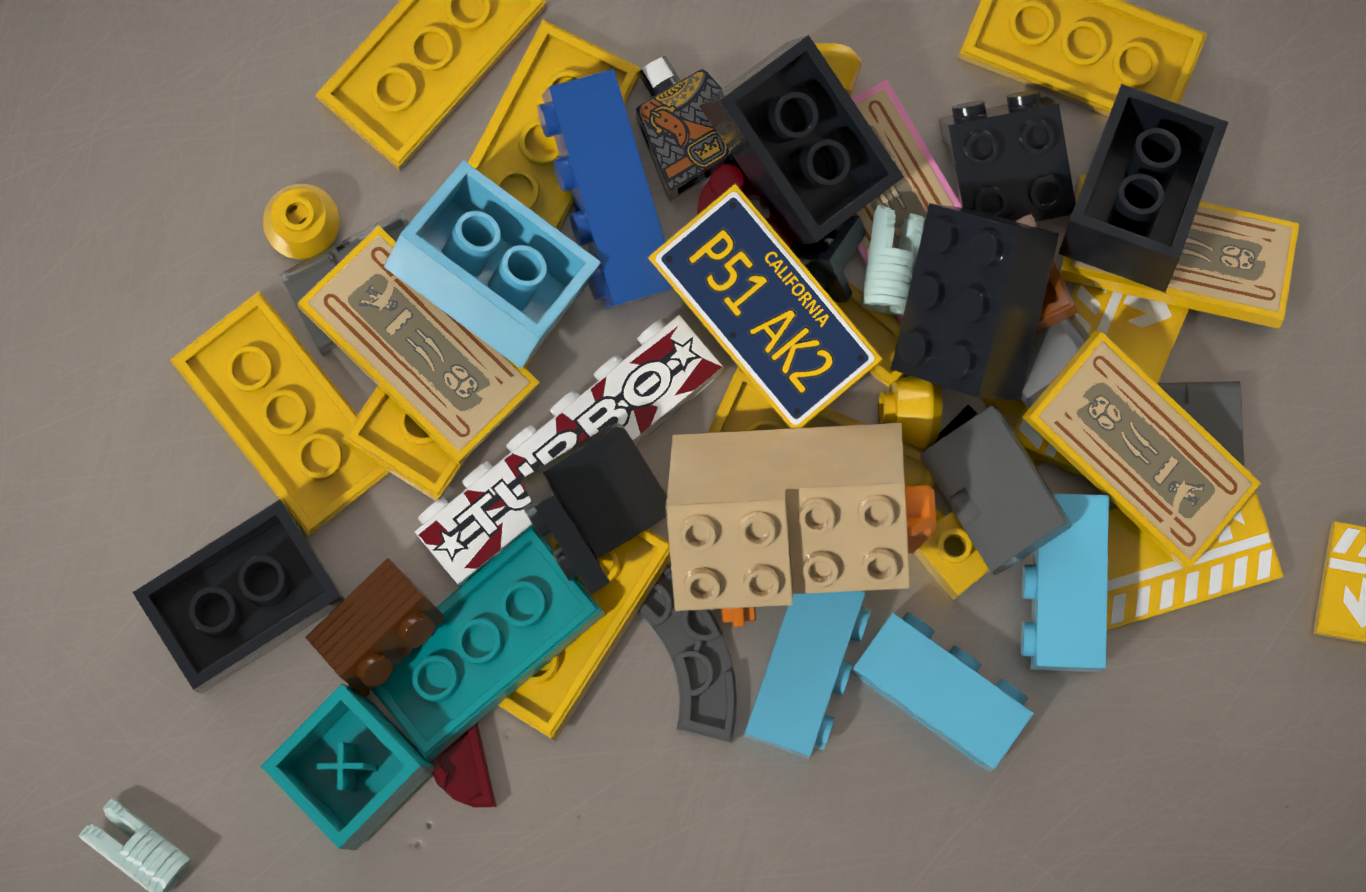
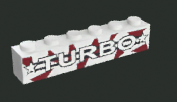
(630, 391)

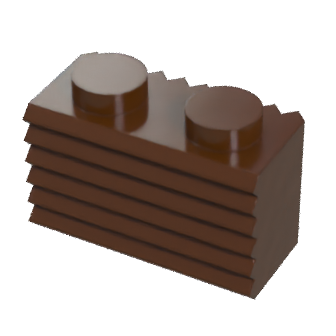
(375, 628)

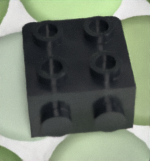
(1011, 157)
(594, 502)

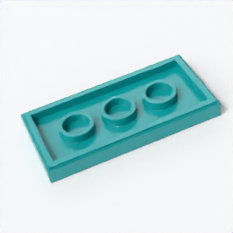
(491, 642)

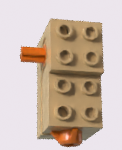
(791, 516)

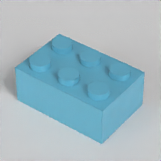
(491, 264)

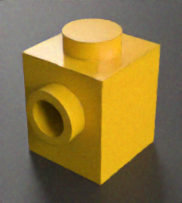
(951, 556)

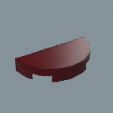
(465, 772)

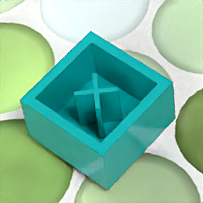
(348, 767)

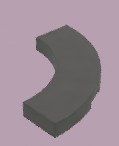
(699, 661)

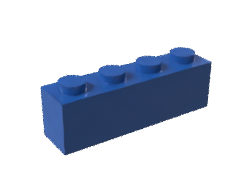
(606, 185)

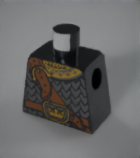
(676, 129)

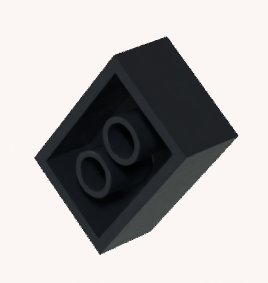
(801, 141)
(1143, 188)
(974, 302)
(239, 597)

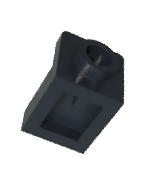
(830, 255)

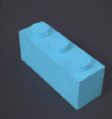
(1070, 591)
(806, 671)
(943, 690)

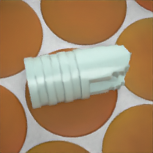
(889, 268)
(147, 854)

